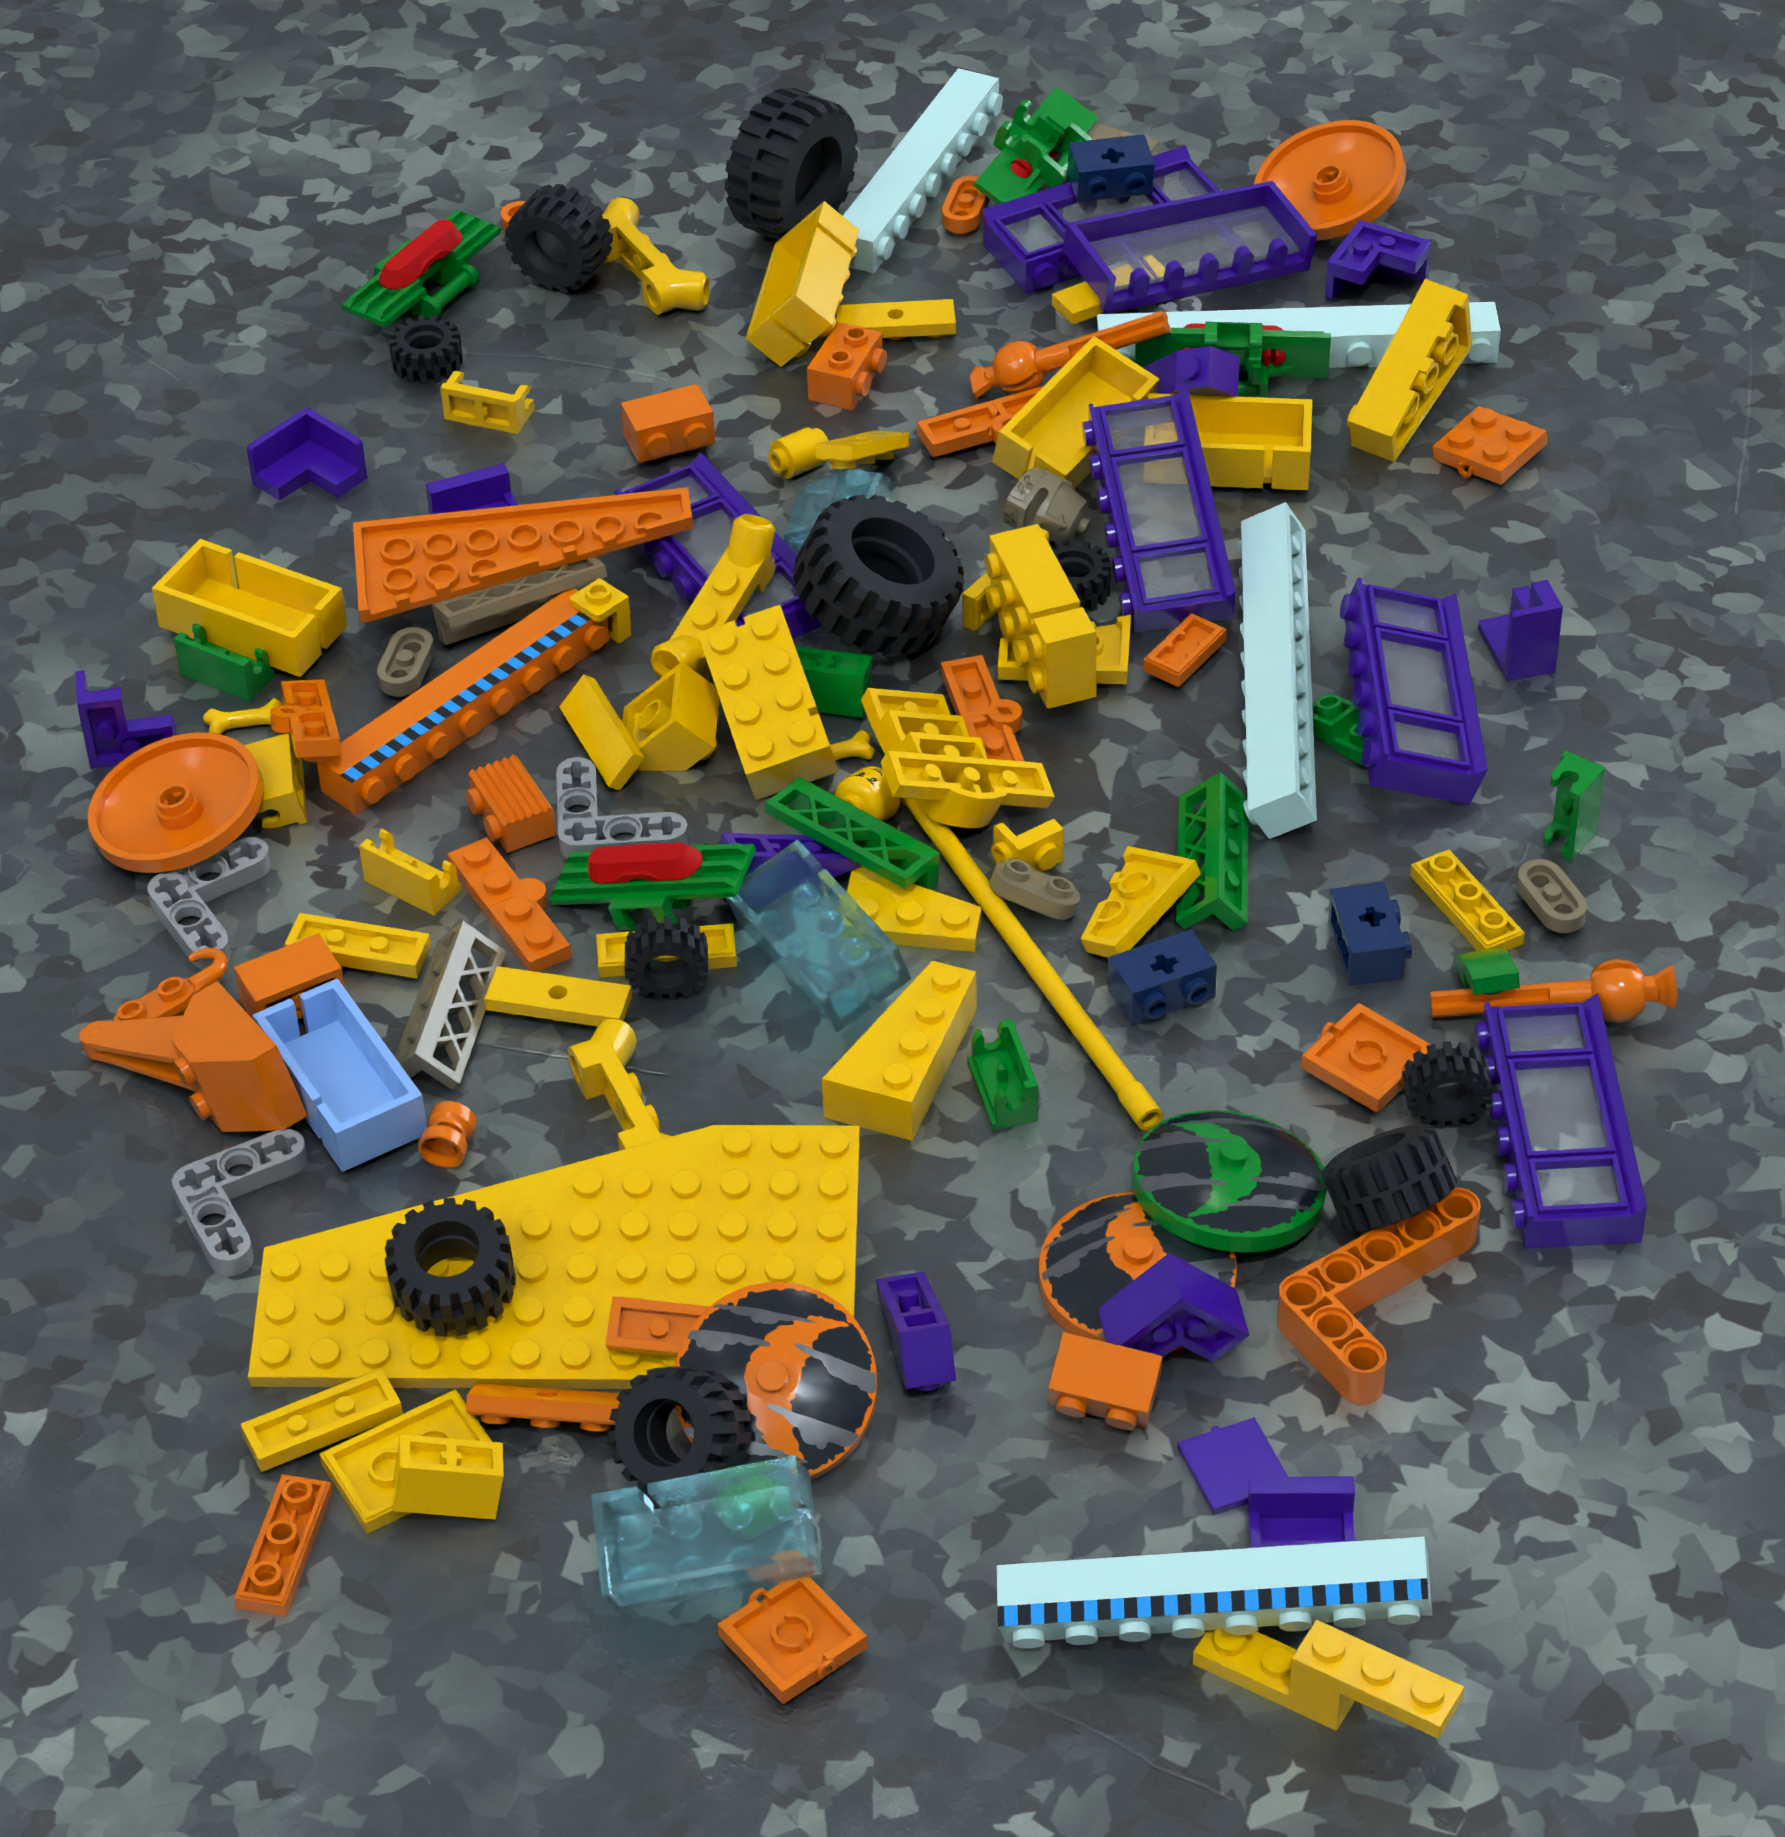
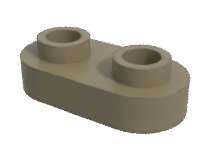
(405, 661)
(1035, 890)
(1551, 895)

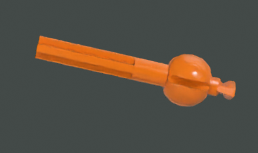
(1024, 367)
(1618, 984)

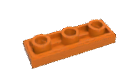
(542, 1405)
(283, 1545)

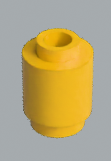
(796, 452)

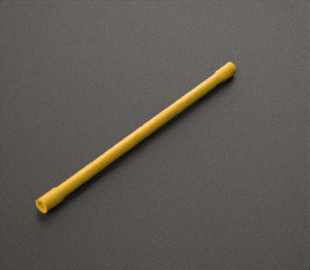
(1130, 1092)

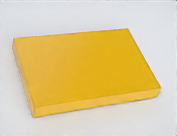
(366, 1463)

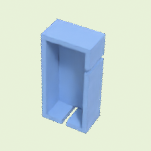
(345, 1076)

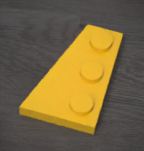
(1111, 654)
(1137, 899)
(916, 914)

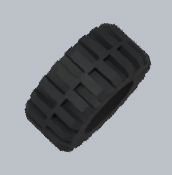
(789, 161)
(860, 607)

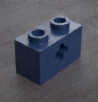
(1110, 168)
(1368, 933)
(1162, 977)

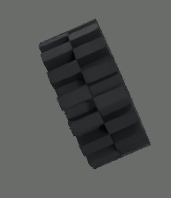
(425, 349)
(1091, 567)
(666, 940)
(1443, 1067)

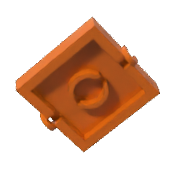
(1489, 445)
(1363, 1056)
(792, 1636)

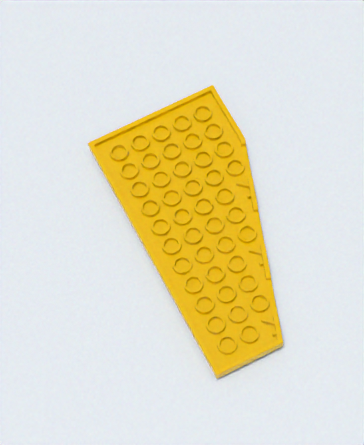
(639, 1223)

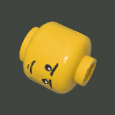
(869, 792)

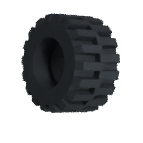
(559, 238)
(1389, 1178)
(447, 1233)
(644, 1418)

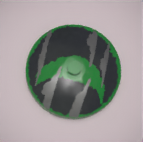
(1228, 1181)

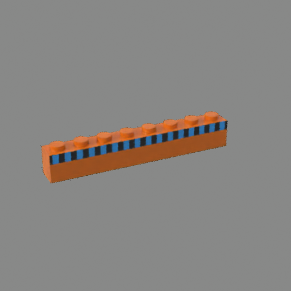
(460, 703)

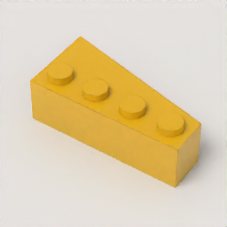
(1412, 371)
(904, 1055)

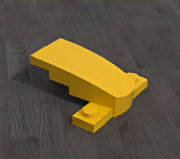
(942, 766)

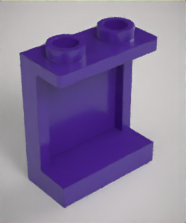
(471, 491)
(1300, 1510)

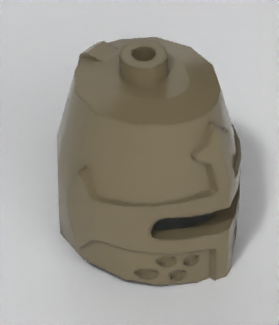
(1047, 501)

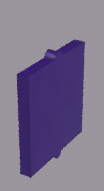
(1225, 1461)

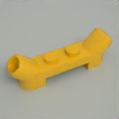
(662, 282)
(741, 570)
(600, 1070)

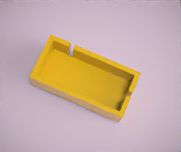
(803, 285)
(1050, 425)
(1254, 440)
(270, 611)
(1041, 616)
(767, 702)

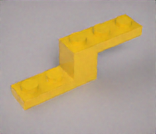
(1330, 1675)

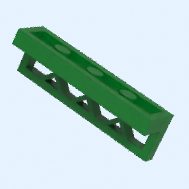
(855, 834)
(1223, 848)

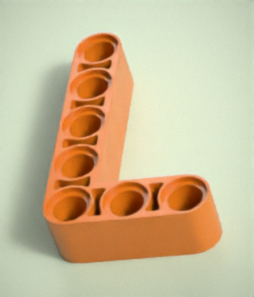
(1322, 1297)

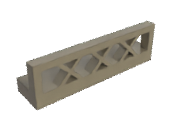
(510, 601)
(441, 996)

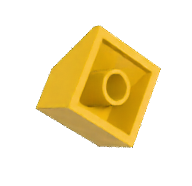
(674, 720)

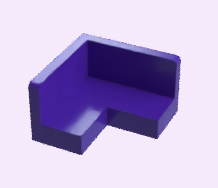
(1376, 247)
(304, 451)
(1528, 637)
(107, 731)
(1173, 1308)

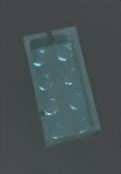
(818, 936)
(709, 1536)

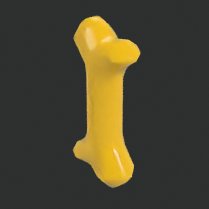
(223, 721)
(857, 746)

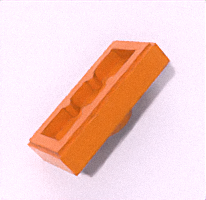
(1184, 650)

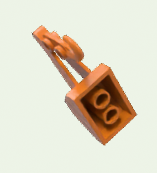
(209, 1050)

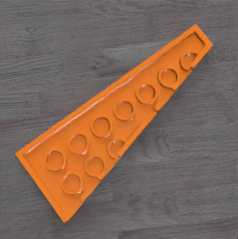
(451, 554)

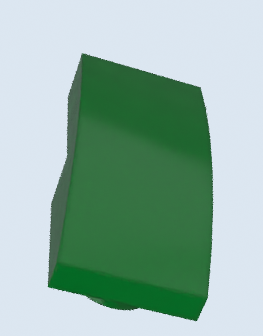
(1336, 725)
(1487, 971)

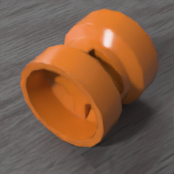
(447, 1134)

